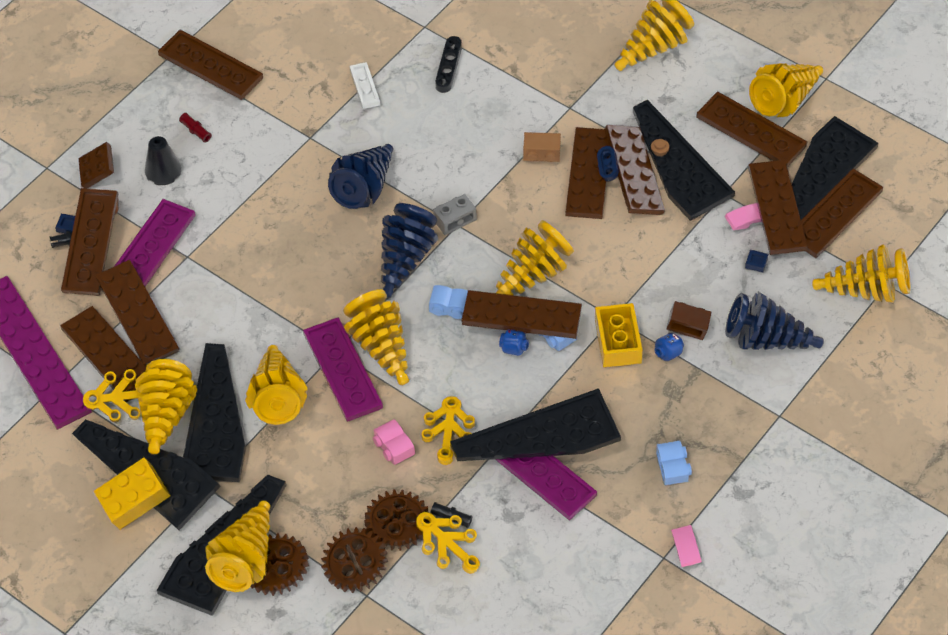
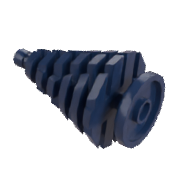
(359, 176)
(405, 241)
(767, 325)

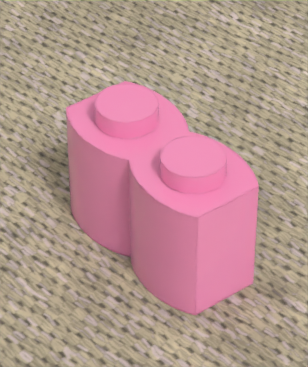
(394, 442)

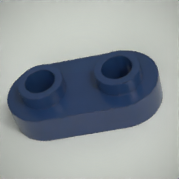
(607, 165)

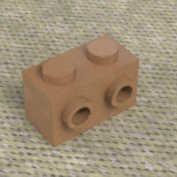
(542, 147)

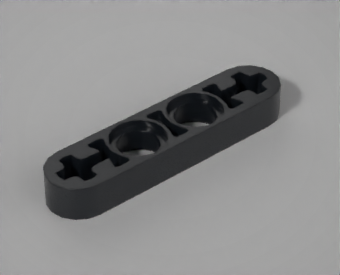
(448, 64)

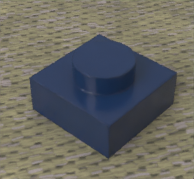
(65, 223)
(756, 261)

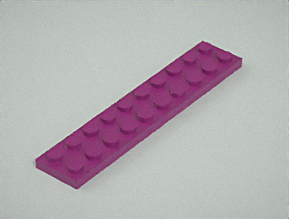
(38, 359)

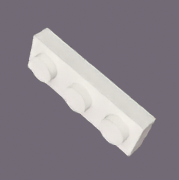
(364, 85)

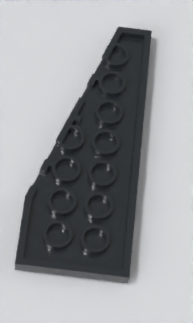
(683, 171)
(556, 430)
(187, 577)

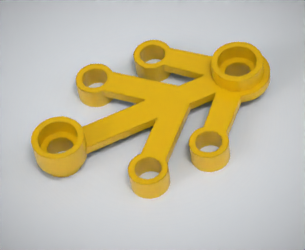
(117, 396)
(447, 426)
(446, 539)

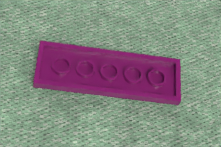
(157, 238)
(342, 369)
(552, 482)

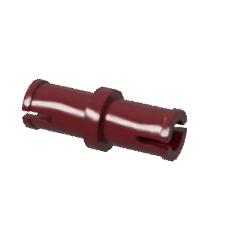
(195, 127)

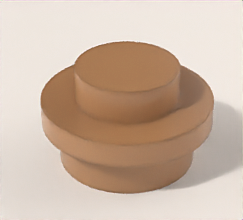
(660, 147)

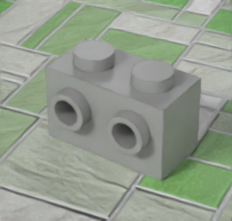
(455, 214)

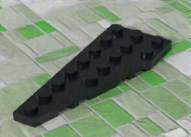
(828, 160)
(215, 428)
(182, 477)

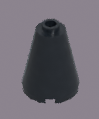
(161, 162)

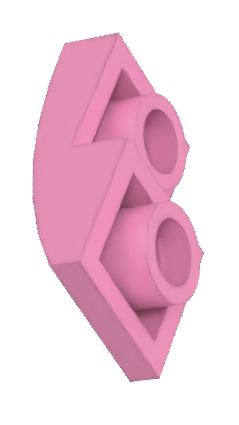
(743, 217)
(686, 546)

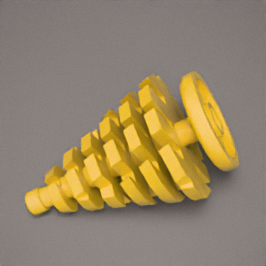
(656, 31)
(782, 87)
(536, 257)
(874, 276)
(377, 328)
(276, 389)
(163, 398)
(240, 551)

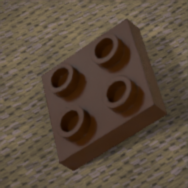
(96, 165)

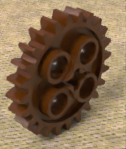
(395, 519)
(371, 550)
(278, 563)

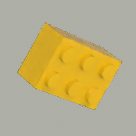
(618, 335)
(131, 493)

